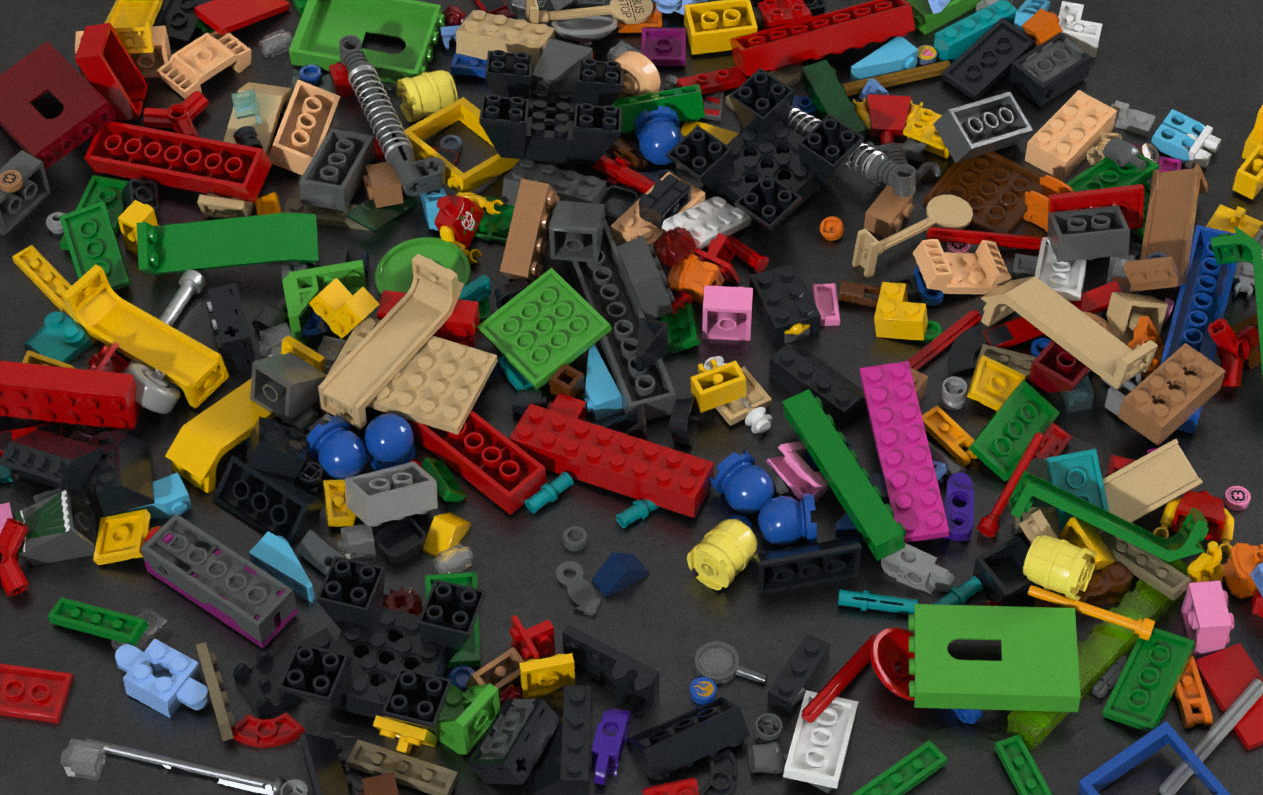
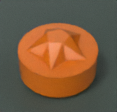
(832, 228)

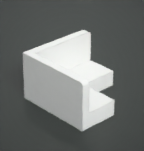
(1081, 32)

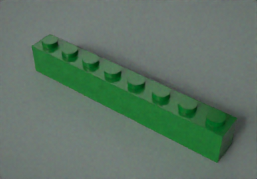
(843, 474)

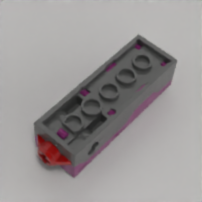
(219, 580)

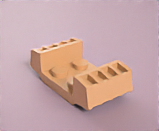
(202, 61)
(961, 272)

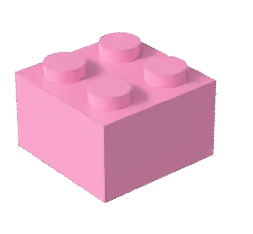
(727, 313)
(1207, 617)

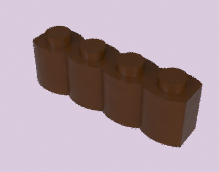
(1103, 588)

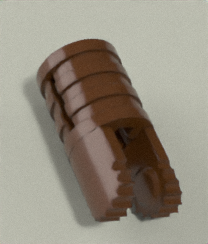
(629, 153)
(855, 292)

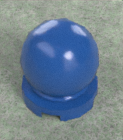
(657, 134)
(389, 442)
(337, 449)
(743, 483)
(786, 520)

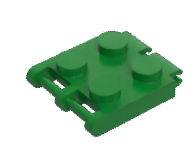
(497, 223)

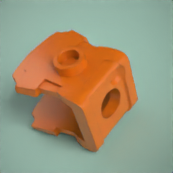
(1038, 203)
(693, 276)
(1238, 569)

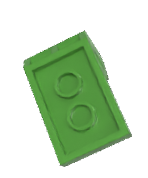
(306, 284)
(466, 716)

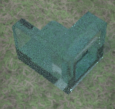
(246, 105)
(1079, 398)

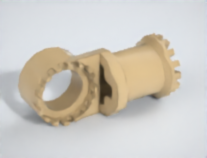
(1095, 154)

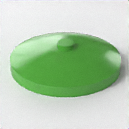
(396, 271)

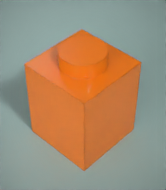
(1042, 26)

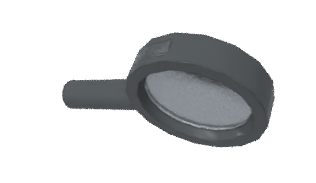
(721, 664)

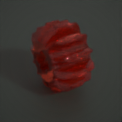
(675, 246)
(403, 601)

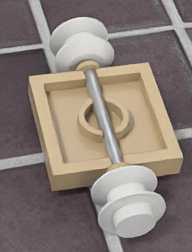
(749, 407)

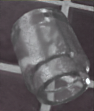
(275, 43)
(453, 559)

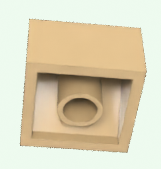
(1126, 309)

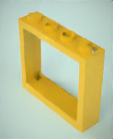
(468, 115)

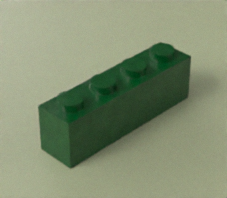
(829, 95)

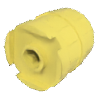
(426, 94)
(723, 553)
(1059, 566)

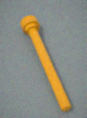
(1141, 627)

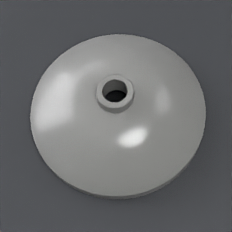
(585, 29)

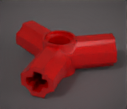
(178, 116)
(1233, 349)
(10, 572)

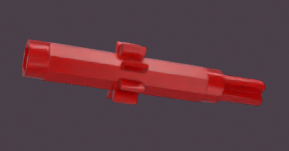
(619, 172)

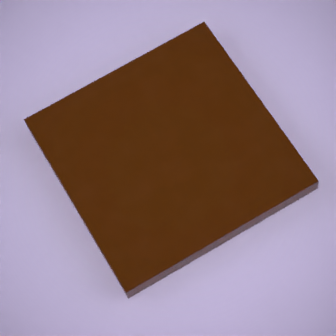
(992, 188)

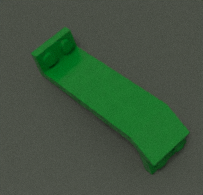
(227, 243)
(1243, 248)
(1171, 548)

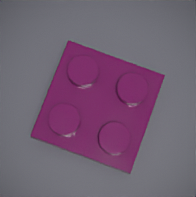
(664, 46)

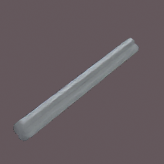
(1214, 736)

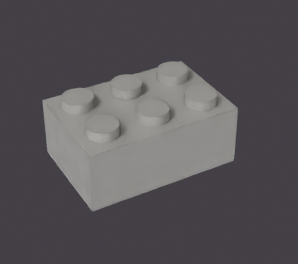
(391, 493)

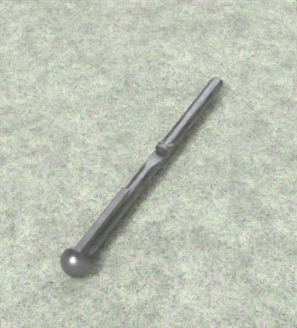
(225, 776)

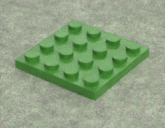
(544, 328)

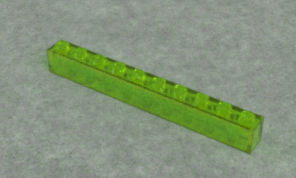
(1097, 654)

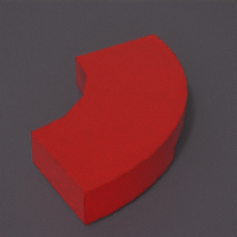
(267, 732)

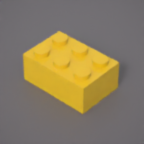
(714, 23)

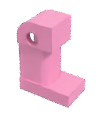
(797, 472)

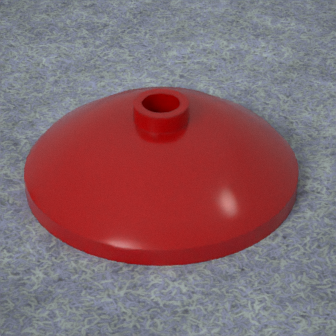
(891, 660)

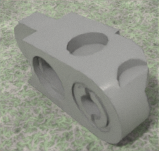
(917, 570)

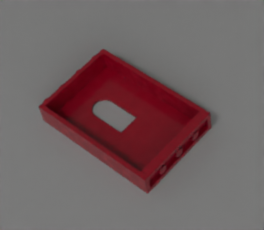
(43, 138)

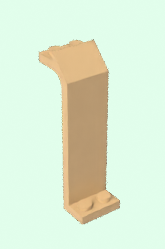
(272, 103)
(1069, 329)
(391, 342)
(1132, 490)

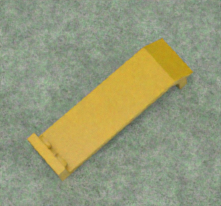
(133, 23)
(144, 337)
(224, 426)

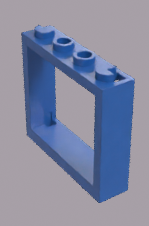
(1142, 750)

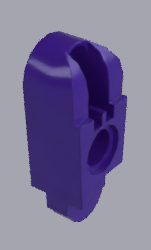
(959, 492)
(609, 744)

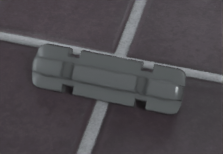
(1109, 677)

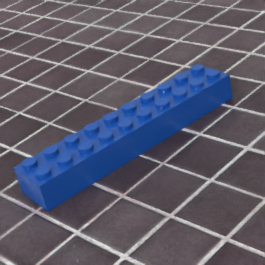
(1199, 304)

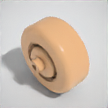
(639, 74)

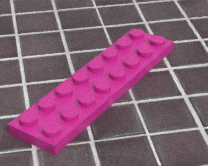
(904, 451)

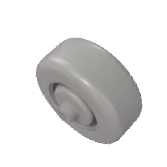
(153, 390)

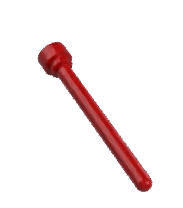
(990, 523)

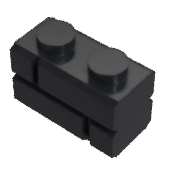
(664, 200)

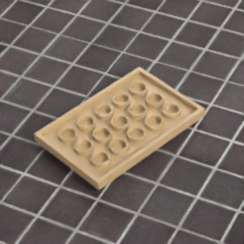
(434, 385)

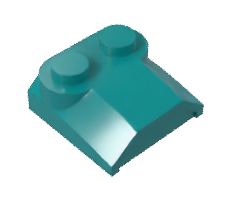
(59, 338)

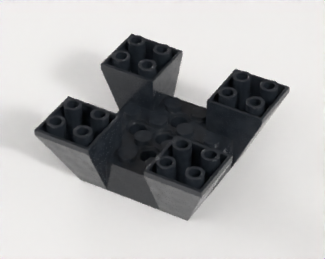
(546, 123)
(767, 165)
(383, 657)

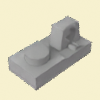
(1132, 120)

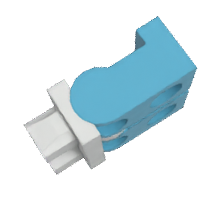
(1185, 139)

